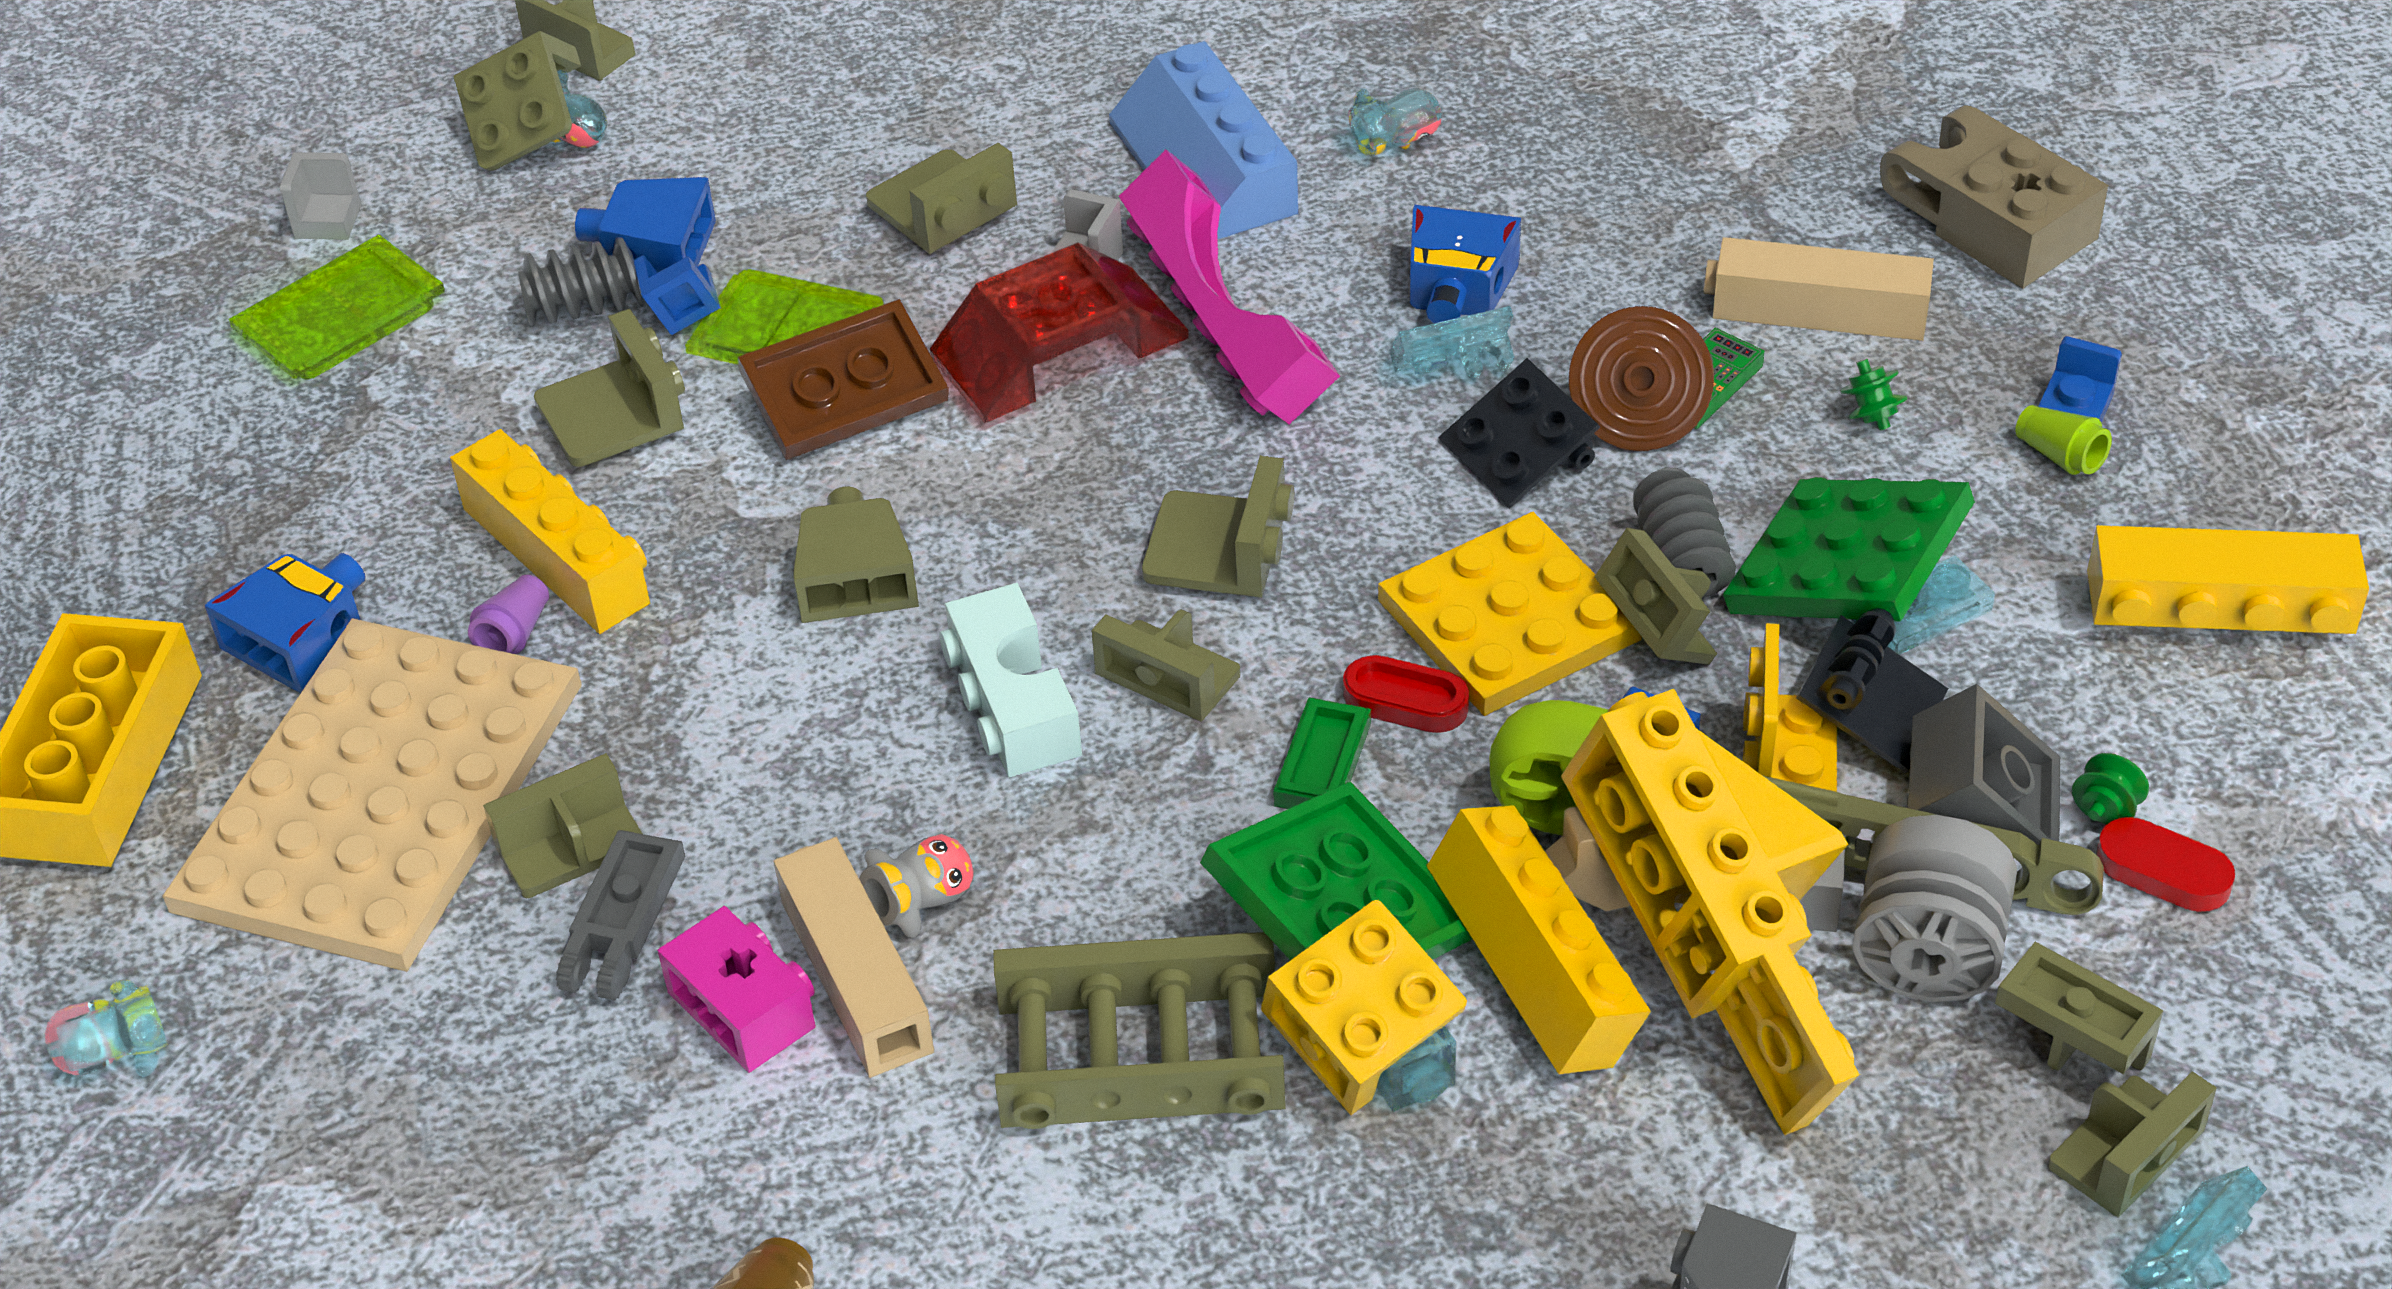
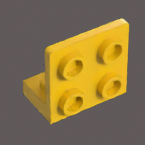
(1789, 736)
(1360, 1002)

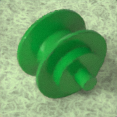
(1873, 394)
(2110, 788)

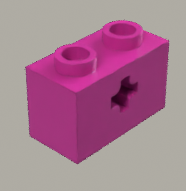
(738, 987)

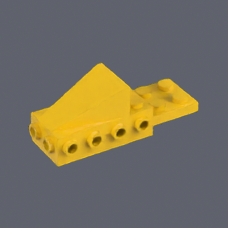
(1739, 855)

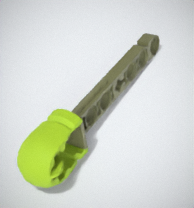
(1545, 735)

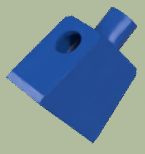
(655, 219)

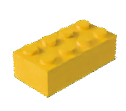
(90, 736)

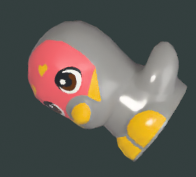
(921, 877)

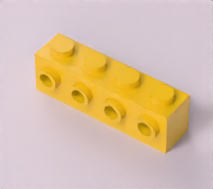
(552, 530)
(2227, 579)
(1538, 939)

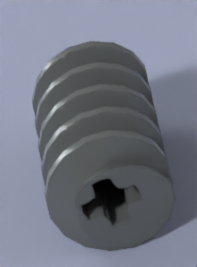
(578, 281)
(1685, 524)

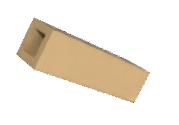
(1820, 288)
(854, 957)

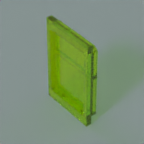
(770, 308)
(339, 309)

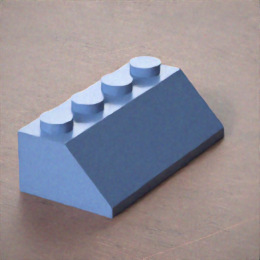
(1209, 123)

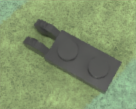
(619, 910)

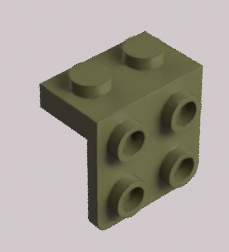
(516, 99)
(947, 195)
(617, 402)
(1221, 539)

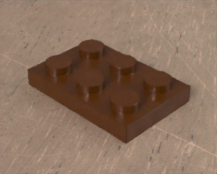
(843, 379)

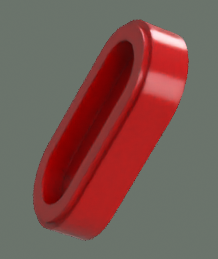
(1407, 693)
(2166, 864)

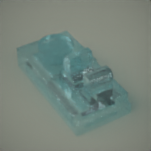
(1432, 345)
(1944, 603)
(2184, 1245)

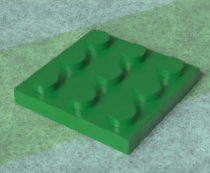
(1849, 548)
(1323, 865)

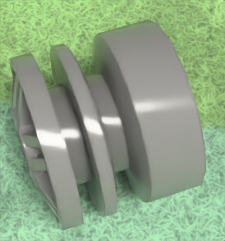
(1935, 908)

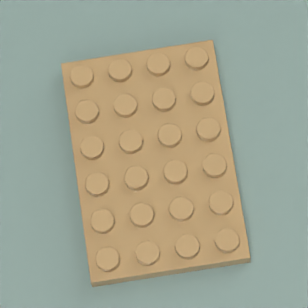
(374, 794)

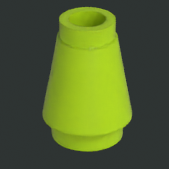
(2066, 438)

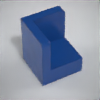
(677, 293)

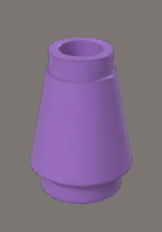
(509, 616)

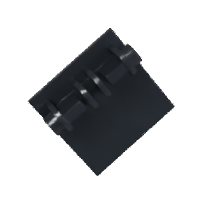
(1521, 433)
(1870, 687)

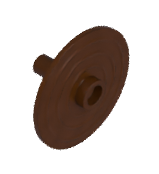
(1642, 377)

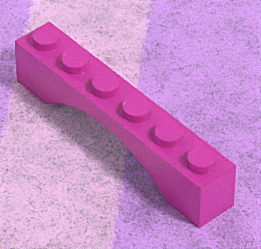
(1270, 354)

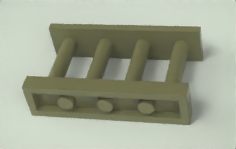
(1137, 974)

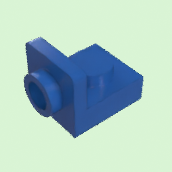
(2083, 378)

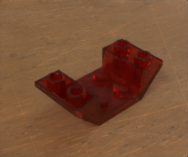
(1041, 314)

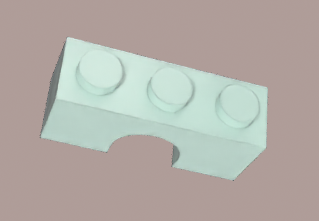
(1022, 716)

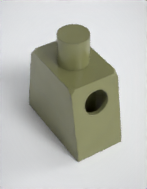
(852, 559)

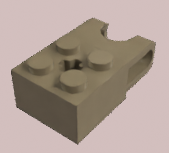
(1997, 195)

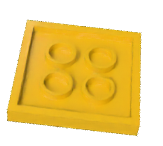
(1508, 612)

